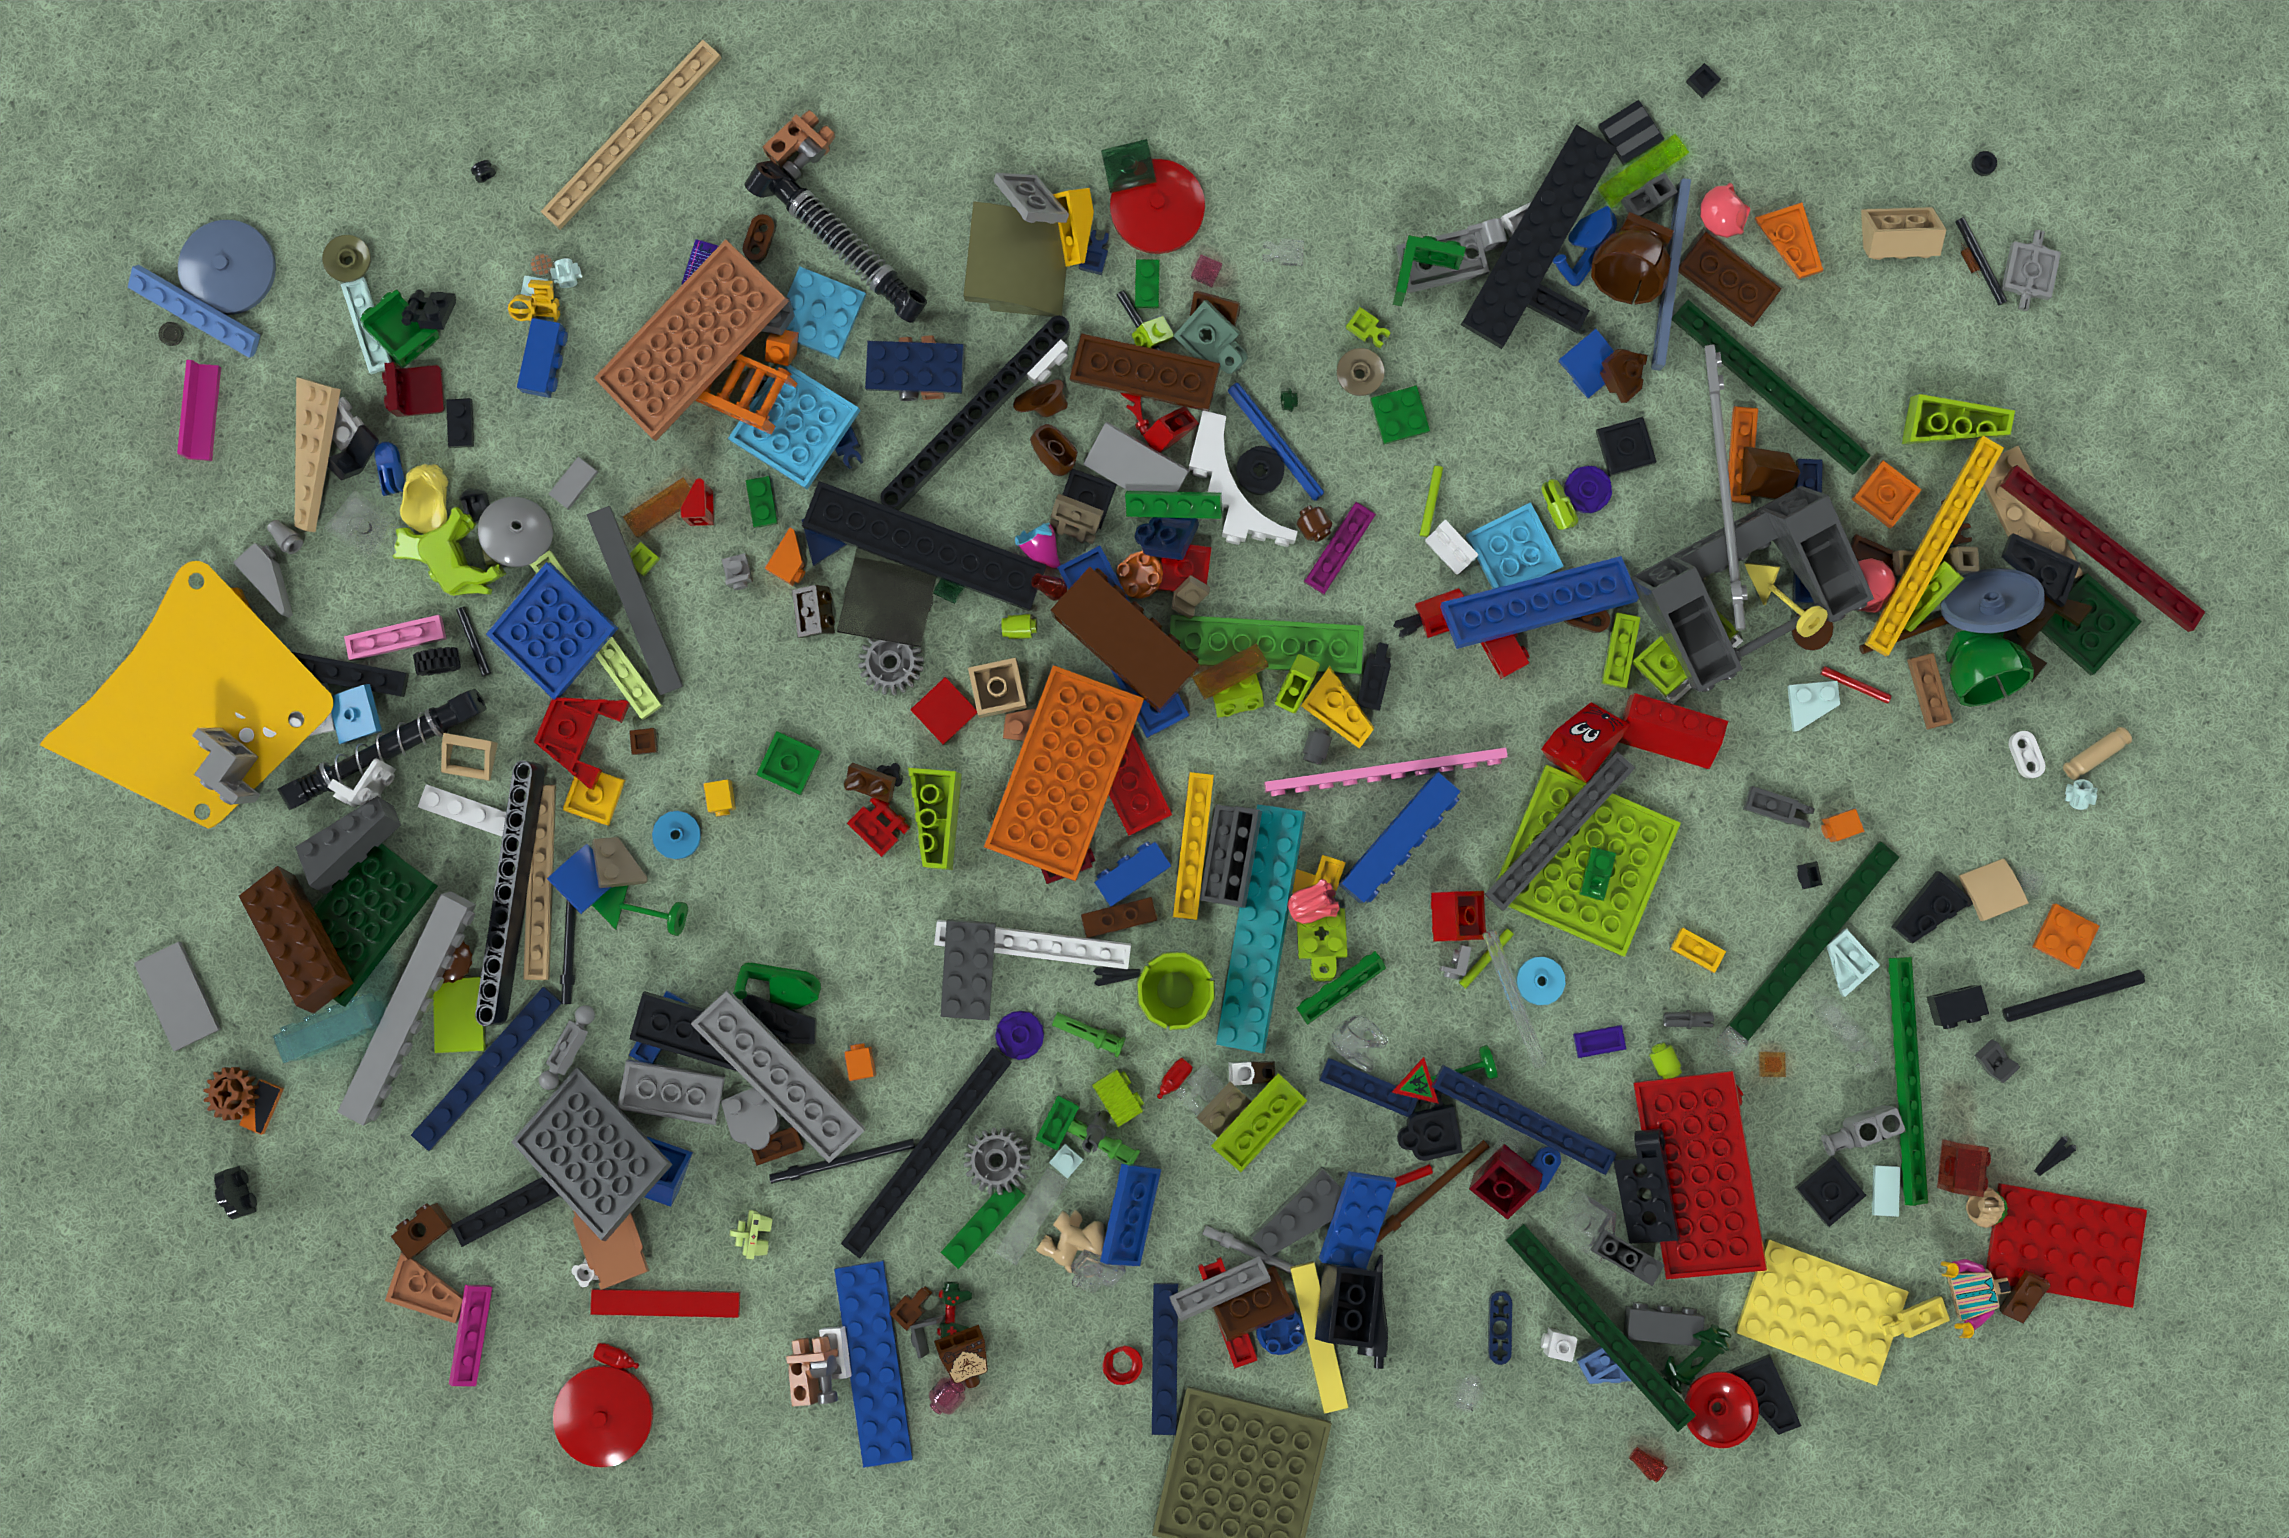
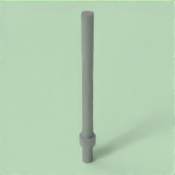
(1227, 1240)

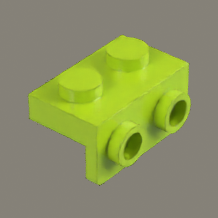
(1239, 698)

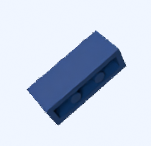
(542, 358)
(1132, 873)

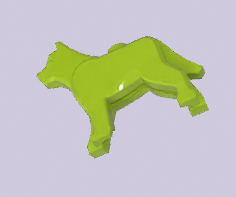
(445, 556)

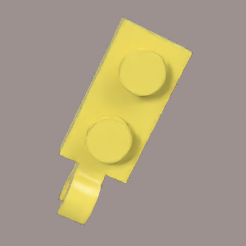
(1918, 1318)

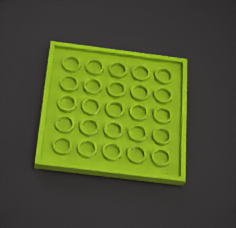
(1619, 826)

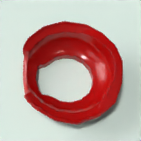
(1125, 1378)

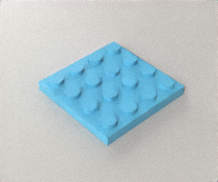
(807, 428)

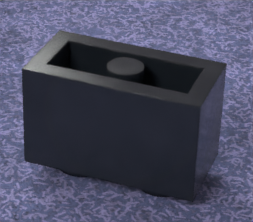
(1958, 1005)

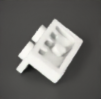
(345, 424)
(1451, 547)

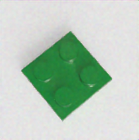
(1400, 415)
(788, 763)

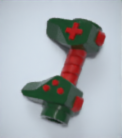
(951, 1296)

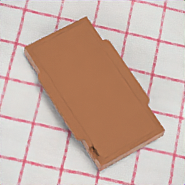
(617, 1257)

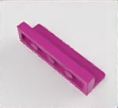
(199, 411)

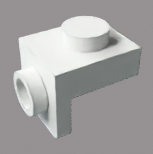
(1558, 1345)

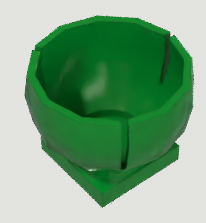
(1977, 662)

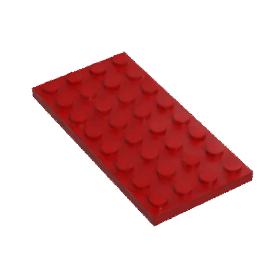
(1706, 1174)

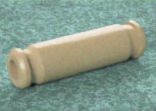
(2097, 753)

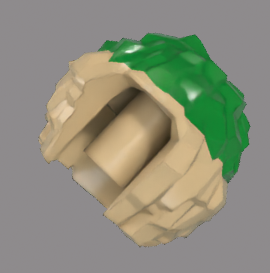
(1988, 1209)

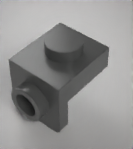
(1996, 1062)

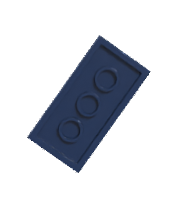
(914, 367)

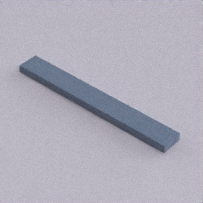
(1668, 294)

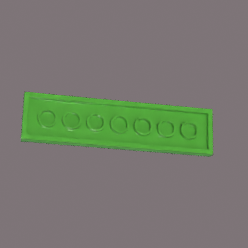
(1279, 641)

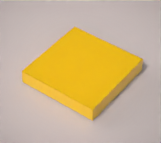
(597, 803)

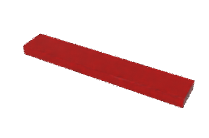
(665, 1303)

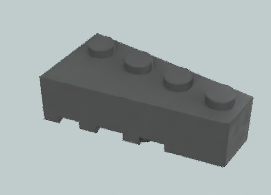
(345, 842)

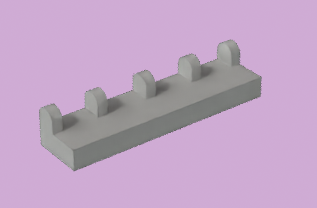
(1220, 1288)

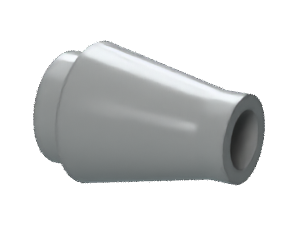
(286, 538)

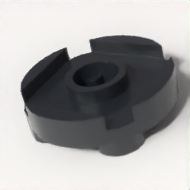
(1252, 459)

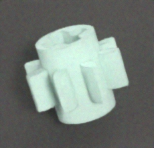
(565, 273)
(2081, 794)

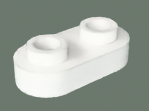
(2028, 753)

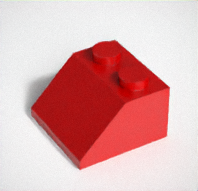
(1458, 915)

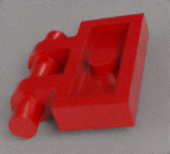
(873, 831)

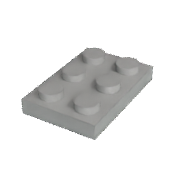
(1031, 198)

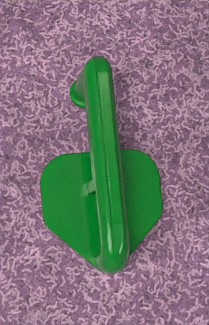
(786, 986)

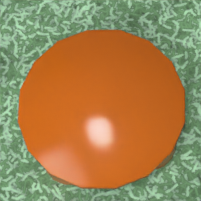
(1140, 575)

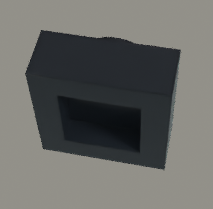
(1703, 80)
(1809, 875)

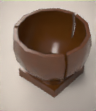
(1633, 258)

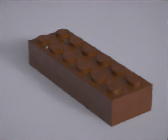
(295, 940)

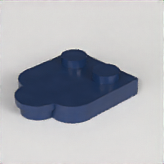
(1166, 536)

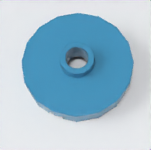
(689, 835)

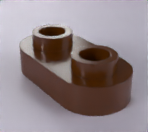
(759, 239)
(1586, 622)

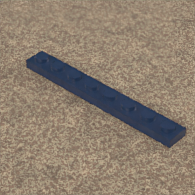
(486, 1069)
(1524, 1119)

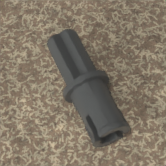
(1688, 1019)

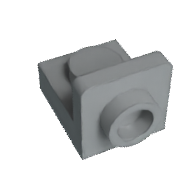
(737, 571)
(1460, 959)

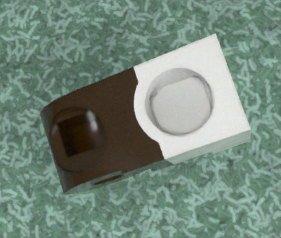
(1251, 1072)

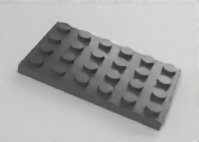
(591, 1154)

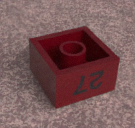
(1506, 1181)

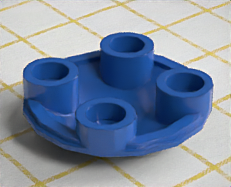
(1282, 1335)

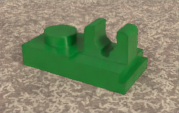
(1597, 873)

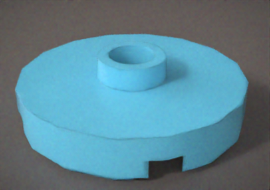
(1529, 974)

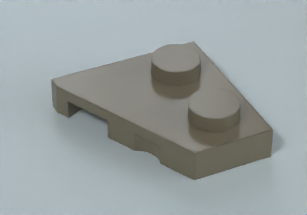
(615, 864)

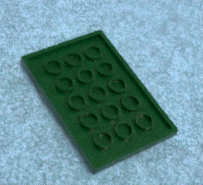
(371, 911)

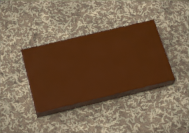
(1728, 279)

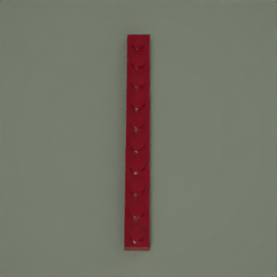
(2102, 548)

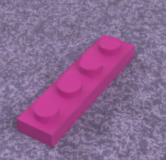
(470, 1335)

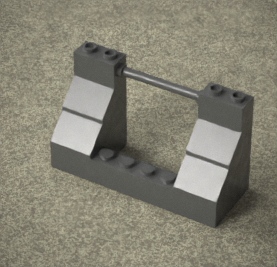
(1809, 538)

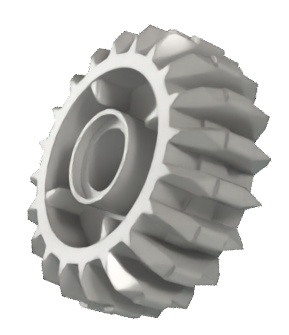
(893, 677)
(982, 1157)

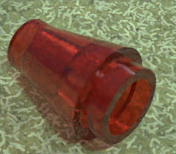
(1050, 586)
(1648, 1464)

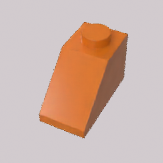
(788, 560)

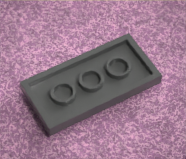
(968, 969)

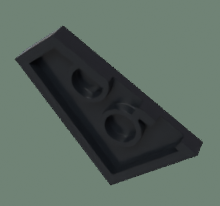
(1770, 1393)

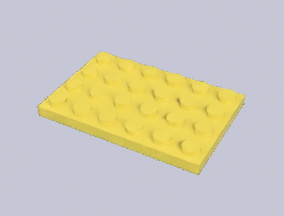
(1821, 1312)

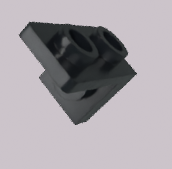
(356, 456)

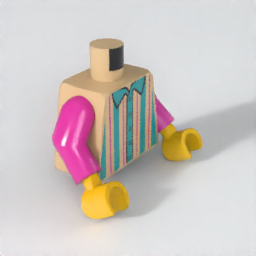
(1973, 1293)

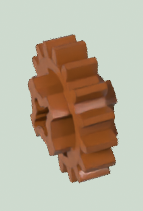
(242, 1091)

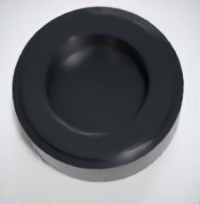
(1984, 163)

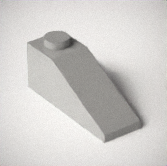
(265, 574)

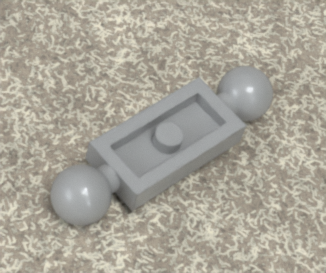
(567, 1047)

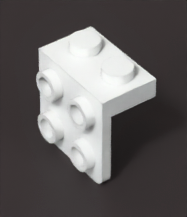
(370, 785)

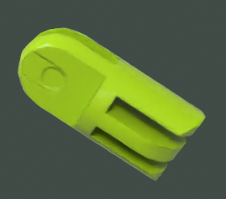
(1559, 505)

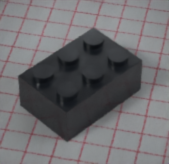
(1347, 1306)

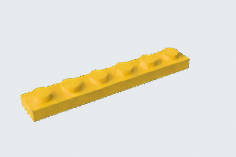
(1193, 846)

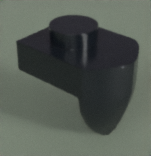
(474, 502)

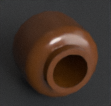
(1314, 523)

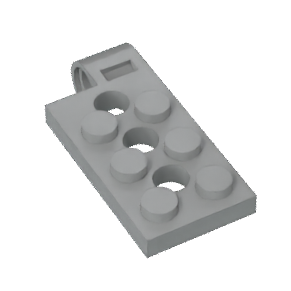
(1480, 236)

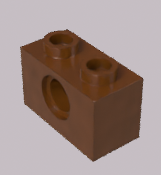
(409, 1238)

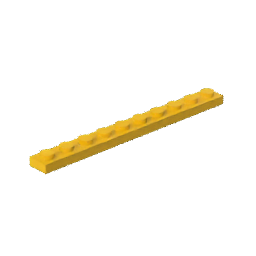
(1934, 546)

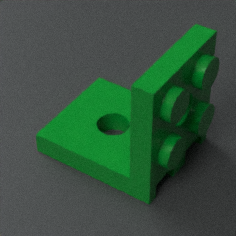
(1426, 251)

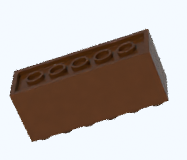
(1125, 638)

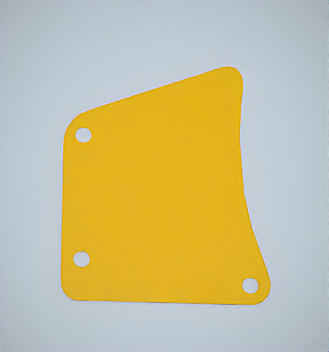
(186, 673)

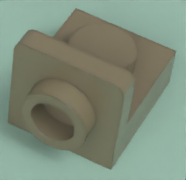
(1188, 596)

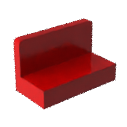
(1432, 615)

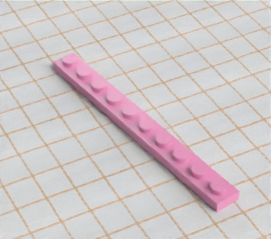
(1396, 770)

